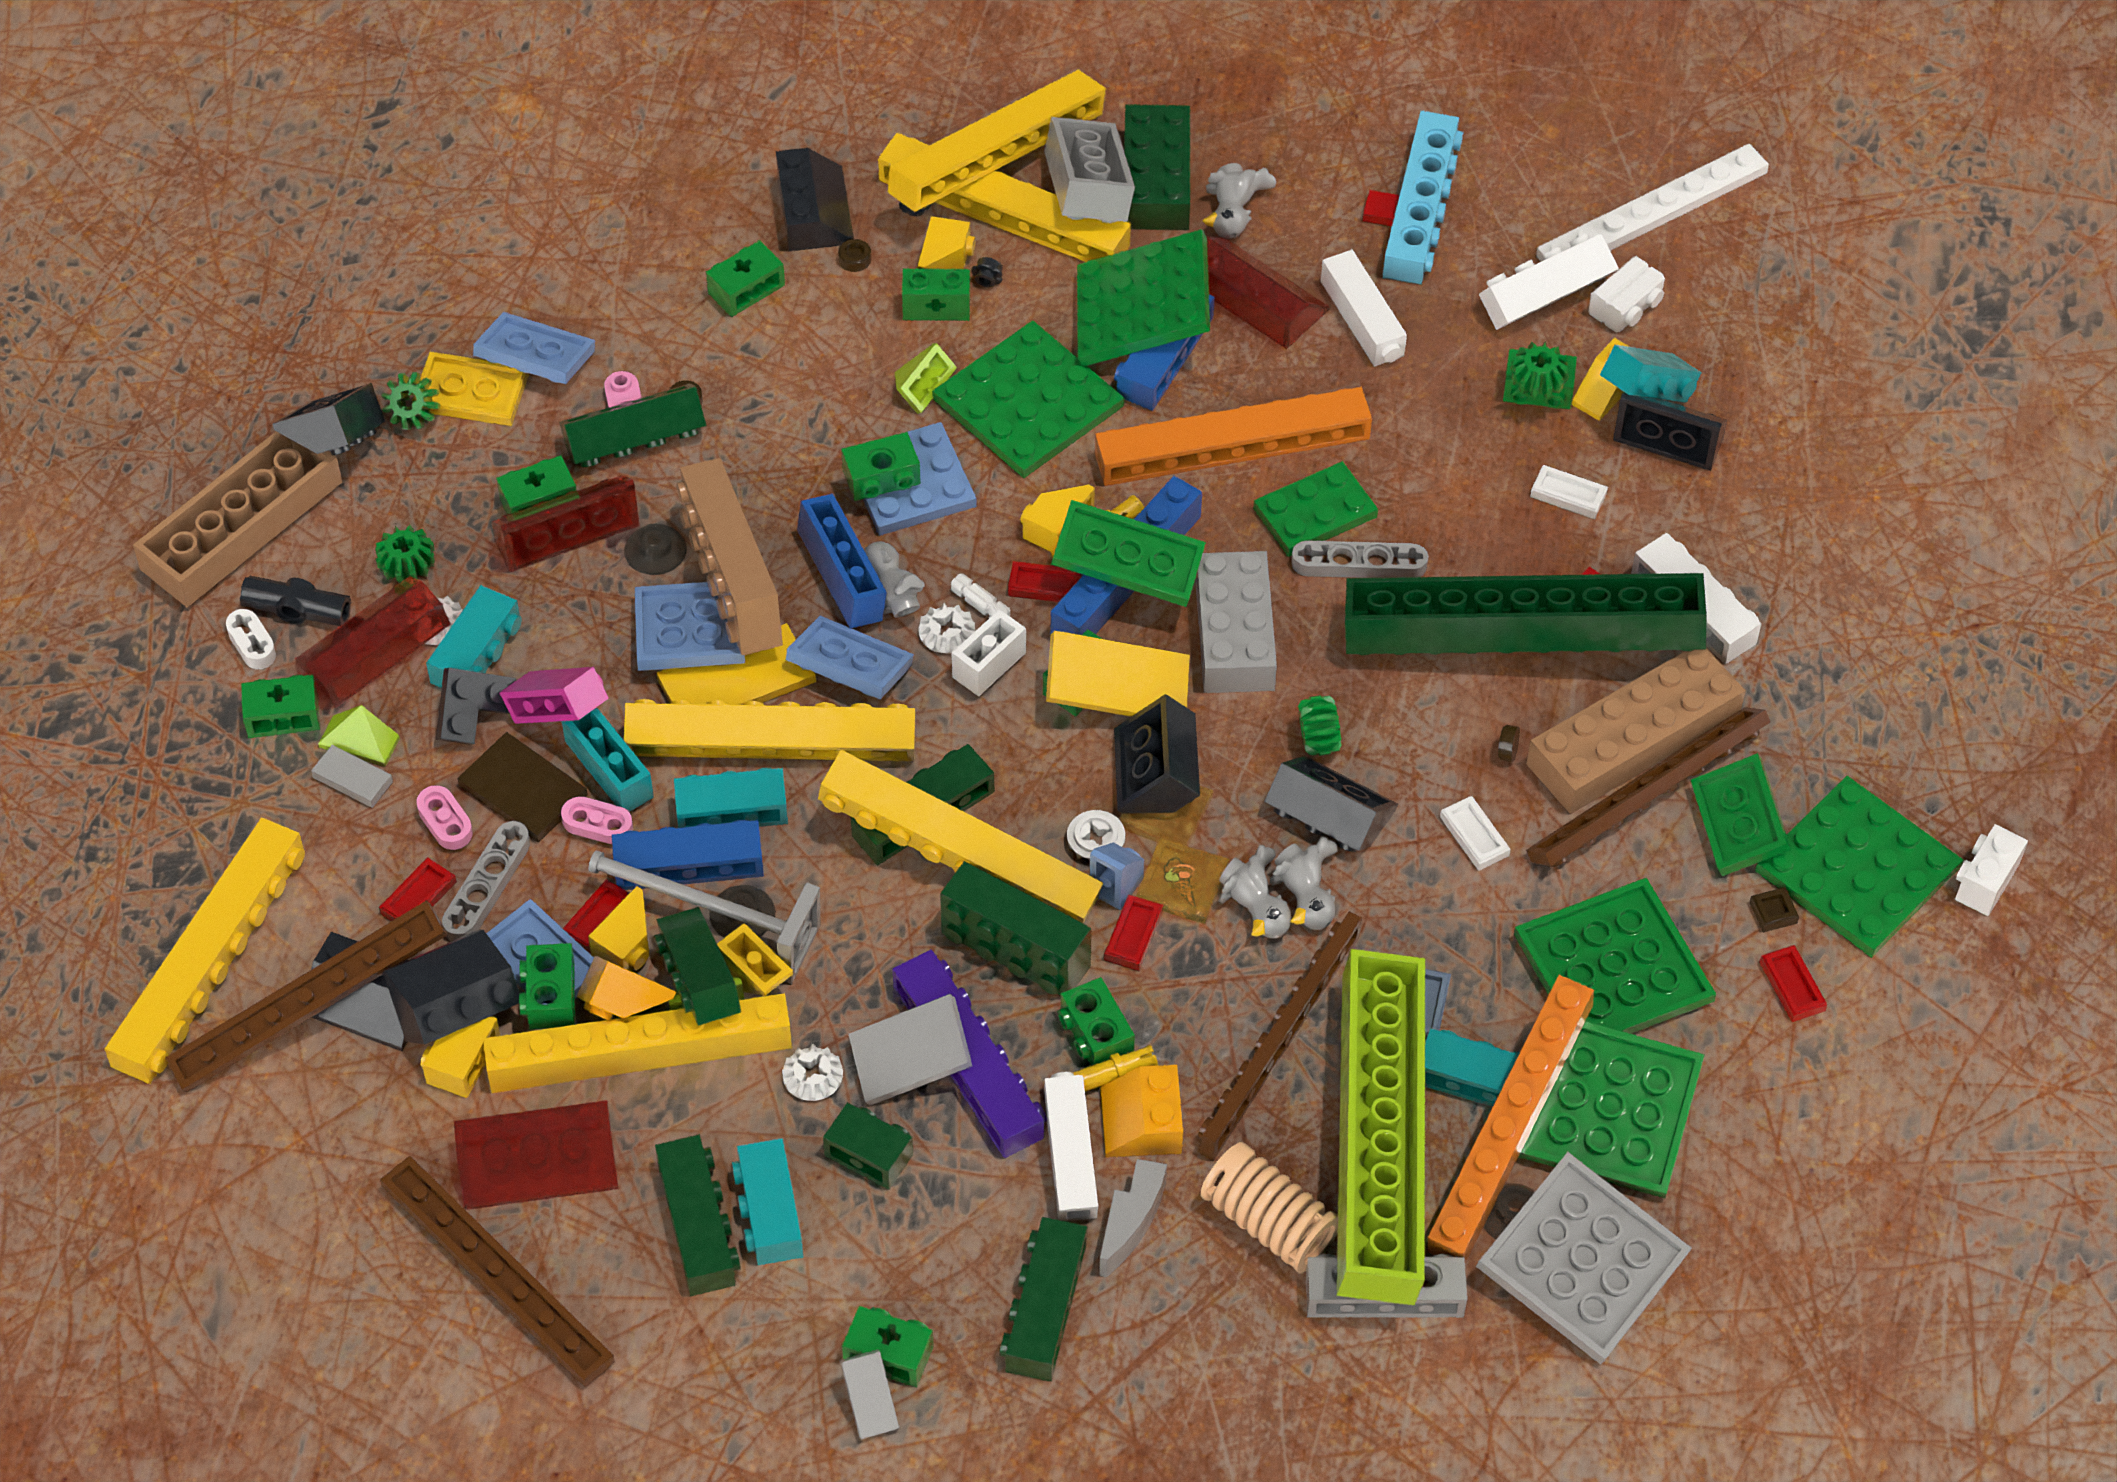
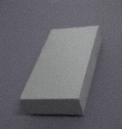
(352, 776)
(869, 1394)

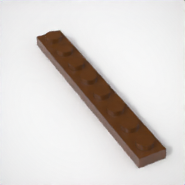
(1639, 792)
(306, 996)
(1272, 1045)
(497, 1271)

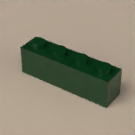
(633, 424)
(957, 779)
(696, 966)
(696, 1215)
(1045, 1298)

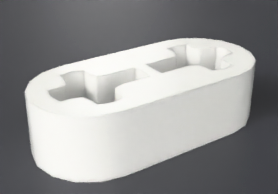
(244, 642)

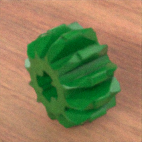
(1539, 370)
(401, 392)
(405, 554)
(1319, 725)

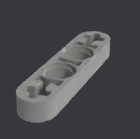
(1359, 553)
(482, 880)

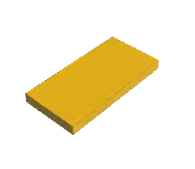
(1112, 674)
(759, 679)

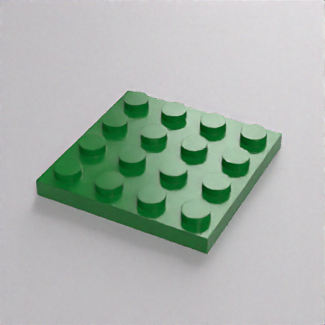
(1143, 298)
(1028, 399)
(1860, 866)
(1624, 952)
(1618, 1108)

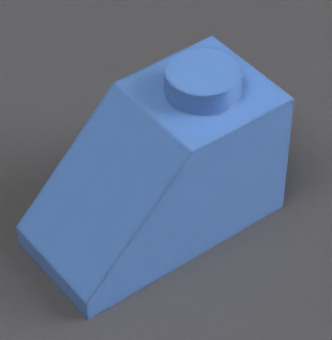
(1119, 871)

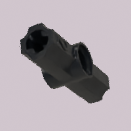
(295, 600)

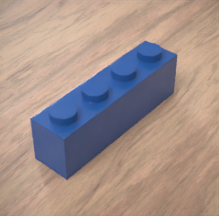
(1150, 371)
(841, 561)
(692, 853)

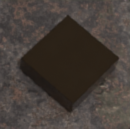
(1774, 909)

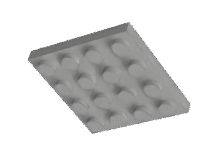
(1584, 1257)

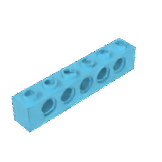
(1421, 198)

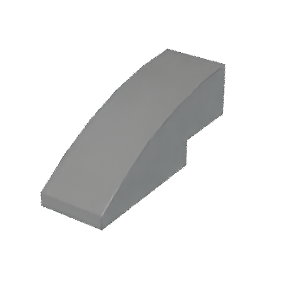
(1132, 1214)

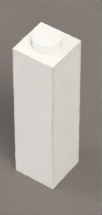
(1363, 308)
(1070, 1147)

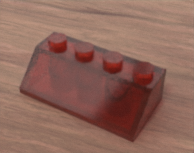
(1260, 293)
(567, 522)
(374, 640)
(535, 1155)

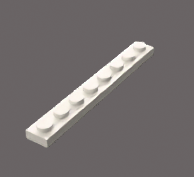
(1668, 200)

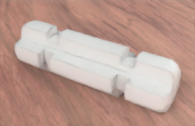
(977, 596)

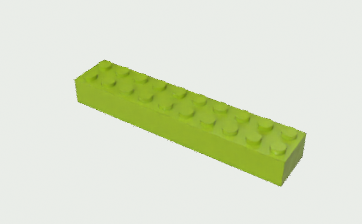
(1382, 1128)

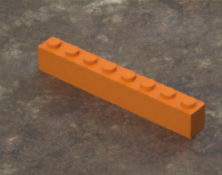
(1232, 436)
(1511, 1119)

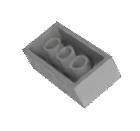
(1089, 170)
(1235, 622)

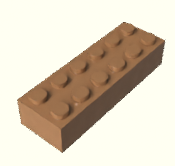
(235, 516)
(729, 557)
(1634, 728)

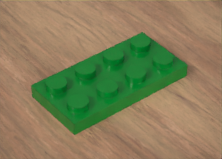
(1128, 553)

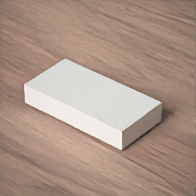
(1569, 491)
(1475, 833)

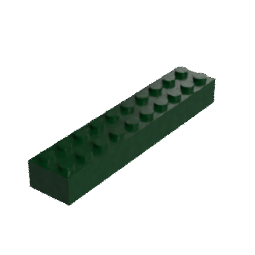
(1525, 613)

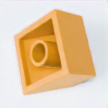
(618, 991)
(1143, 1113)

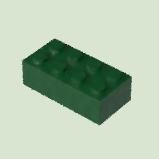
(1159, 165)
(1015, 930)

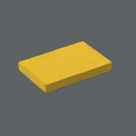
(474, 388)

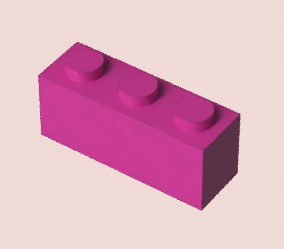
(554, 695)

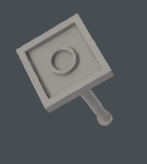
(795, 933)

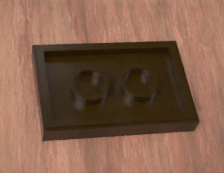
(521, 785)

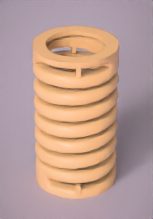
(1270, 1206)

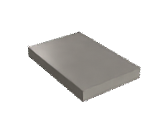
(910, 1049)

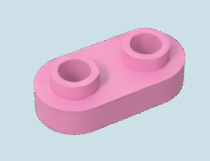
(619, 394)
(447, 819)
(599, 819)

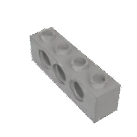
(1443, 1299)

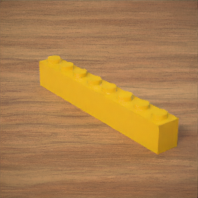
(992, 141)
(1020, 209)
(769, 731)
(952, 835)
(205, 951)
(633, 1045)

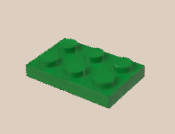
(1315, 507)
(1740, 814)

